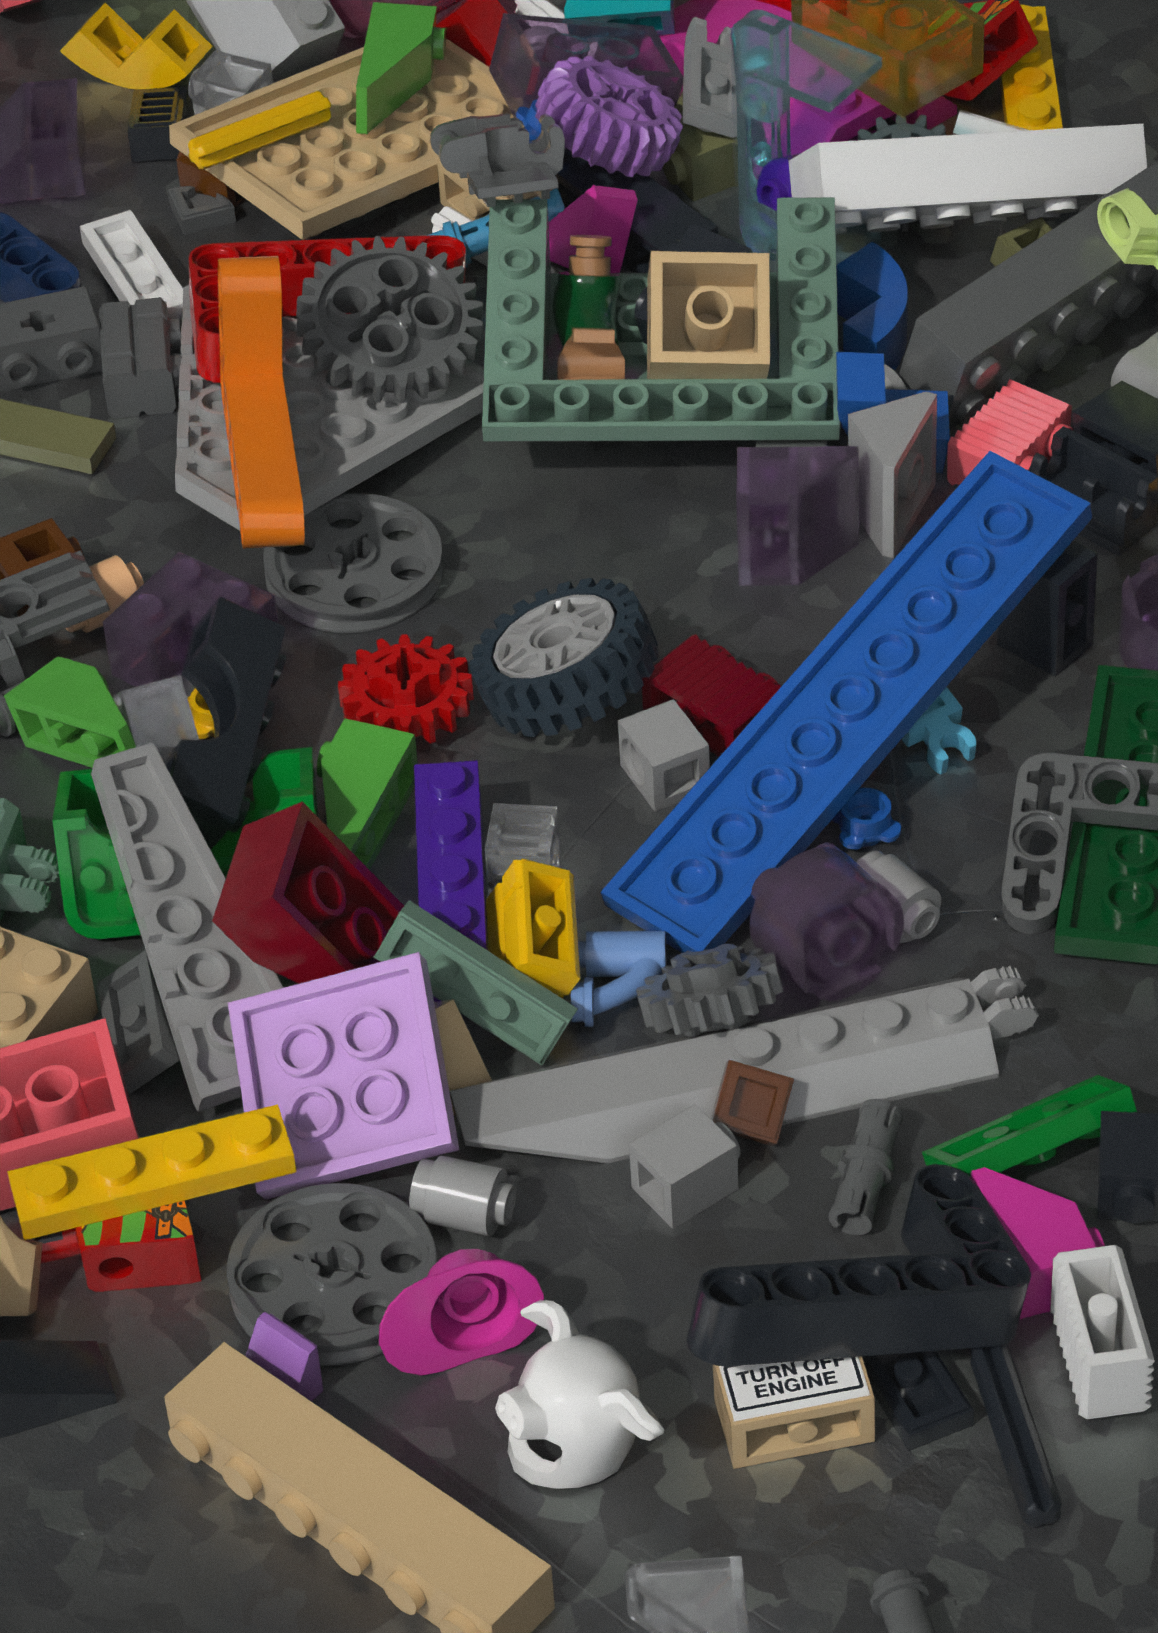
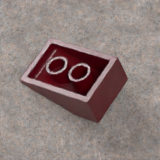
(302, 899)

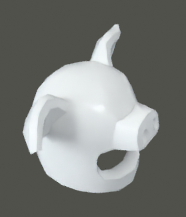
(577, 1398)

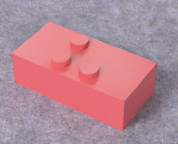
(60, 1099)

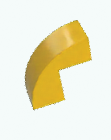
(123, 58)

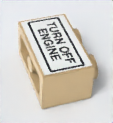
(793, 1408)

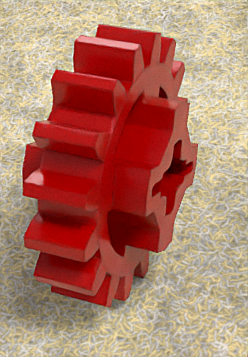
(407, 687)

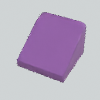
(286, 1355)

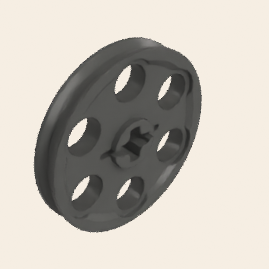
(366, 576)
(327, 1247)

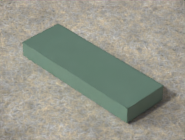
(480, 983)

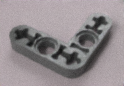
(1069, 802)

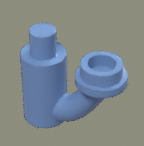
(615, 954)

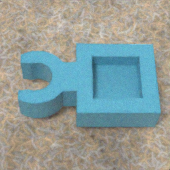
(941, 730)

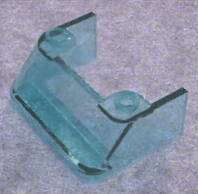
(768, 66)

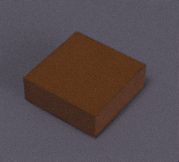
(752, 1102)

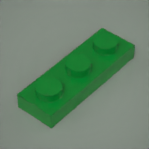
(1035, 1130)

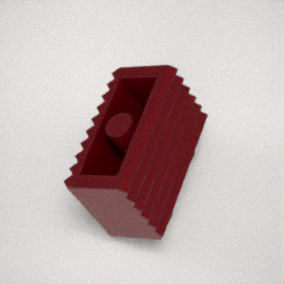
(710, 690)

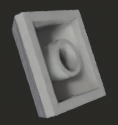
(894, 465)

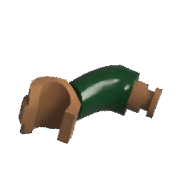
(586, 313)

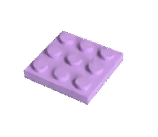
(351, 1071)

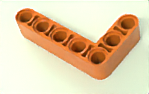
(256, 403)

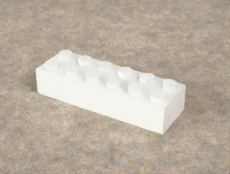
(968, 175)

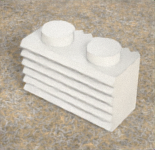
(1101, 1332)

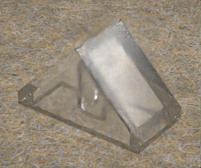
(688, 1596)

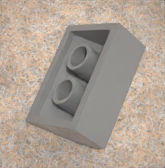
(277, 32)

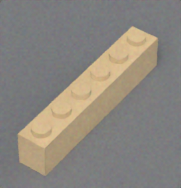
(355, 1500)

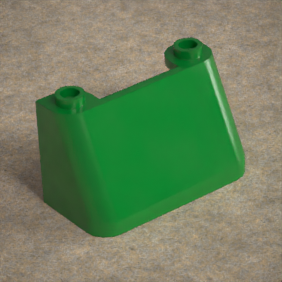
(88, 867)

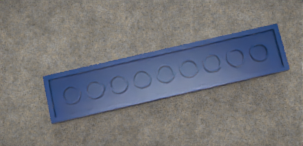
(847, 704)

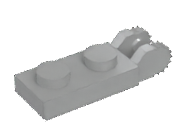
(707, 80)

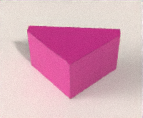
(596, 212)

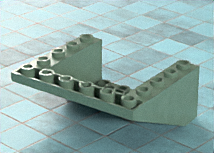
(523, 347)

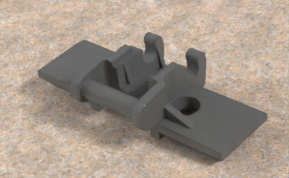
(499, 157)
(58, 596)

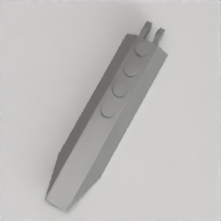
(836, 1053)

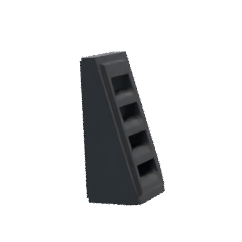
(150, 120)

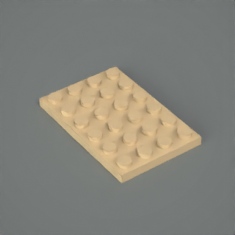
(329, 169)

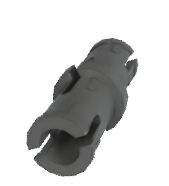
(866, 1167)

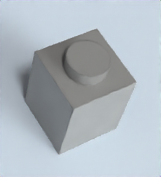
(684, 1165)

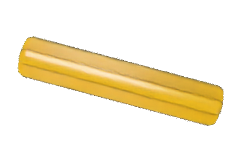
(259, 130)

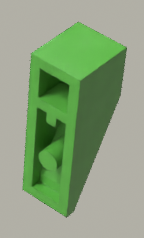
(396, 59)
(69, 713)
(366, 784)

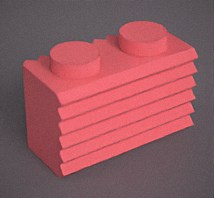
(1011, 425)

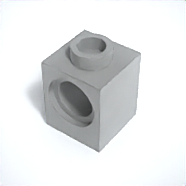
(662, 753)

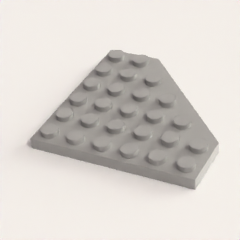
(334, 435)

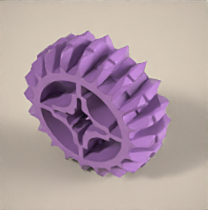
(610, 115)

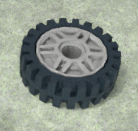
(564, 657)

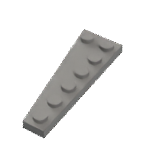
(174, 899)

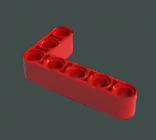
(296, 263)

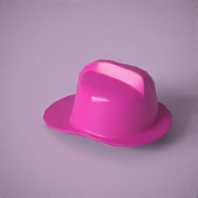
(459, 1313)

